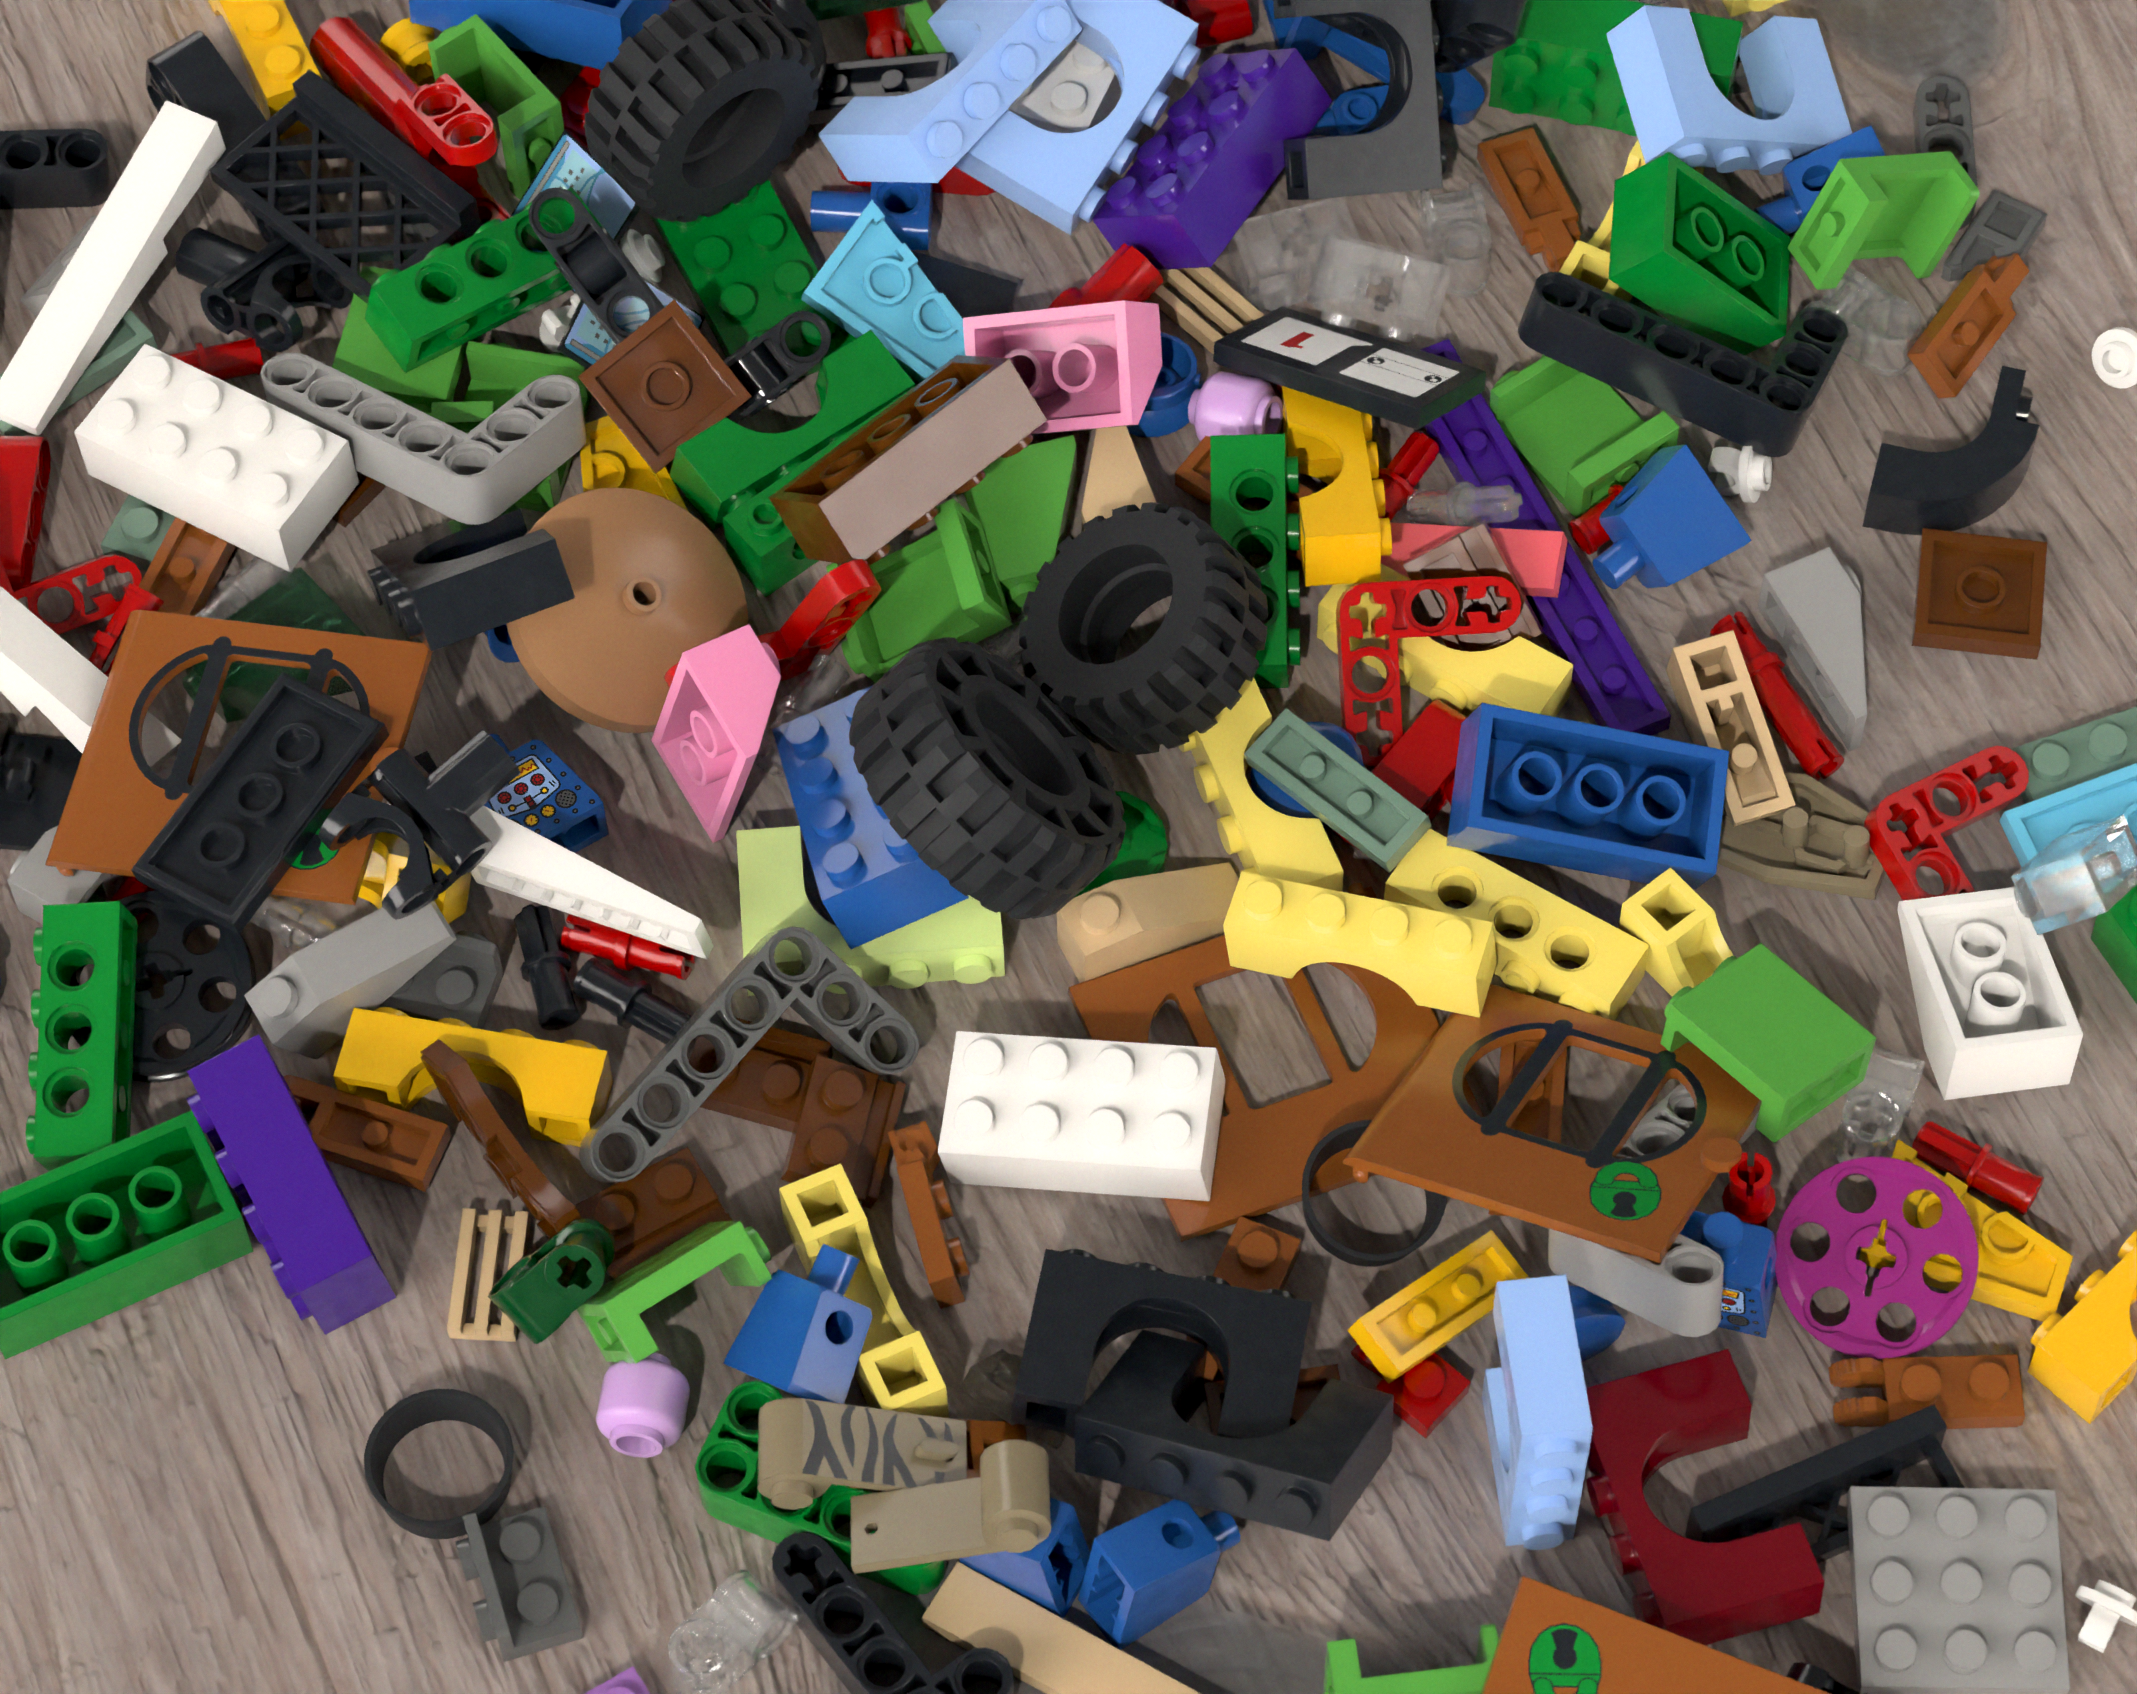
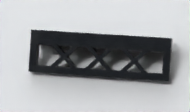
(1826, 1479)

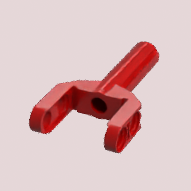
(427, 118)

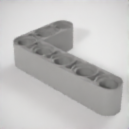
(451, 471)
(1687, 1284)

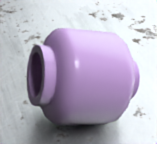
(1235, 406)
(643, 1406)

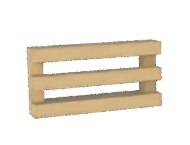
(1211, 298)
(493, 1226)

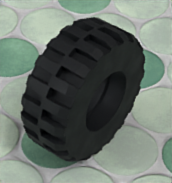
(986, 779)

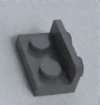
(454, 984)
(522, 1581)

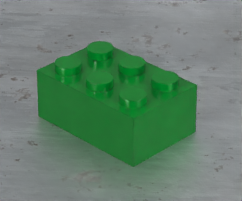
(1699, 255)

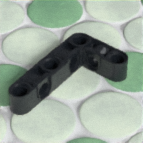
(606, 277)

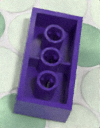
(1212, 158)
(286, 1187)

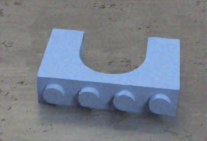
(1686, 114)
(926, 132)
(1065, 172)
(1537, 1412)

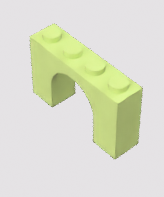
(948, 945)

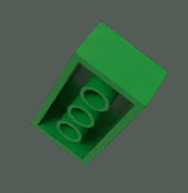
(1567, 68)
(112, 1232)

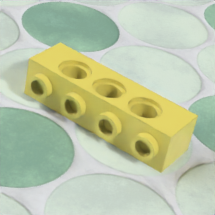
(1552, 928)

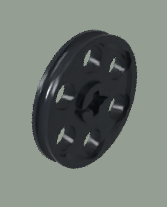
(183, 998)

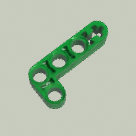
(735, 1450)

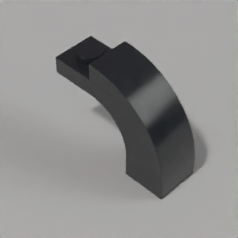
(1961, 484)

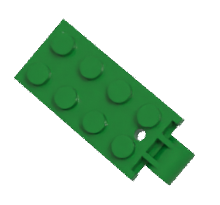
(749, 273)

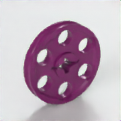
(1910, 1245)

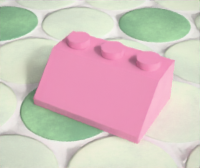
(1079, 362)
(717, 722)

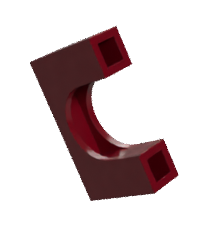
(1683, 1583)

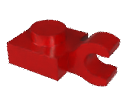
(1422, 1393)

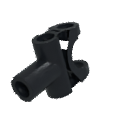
(256, 289)
(428, 810)

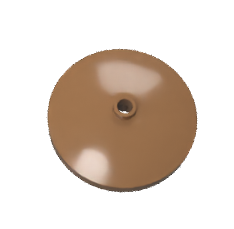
(644, 593)

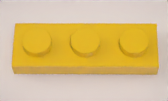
(1435, 1307)

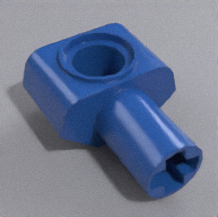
(904, 205)

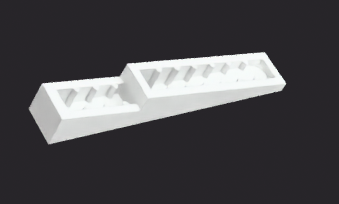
(109, 265)
(51, 675)
(560, 879)

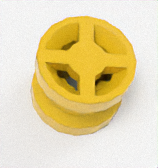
(409, 48)

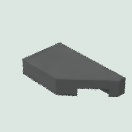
(1998, 230)

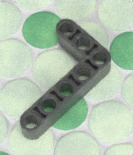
(734, 1040)

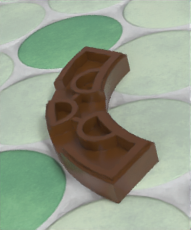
(504, 1153)

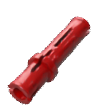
(1781, 702)

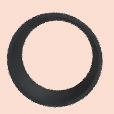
(1334, 1142)
(427, 1408)

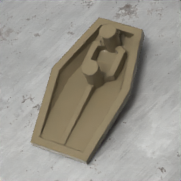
(1808, 846)

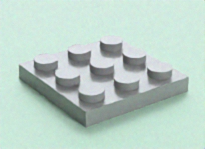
(1957, 1591)

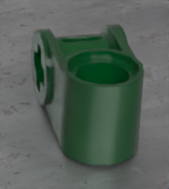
(550, 1283)

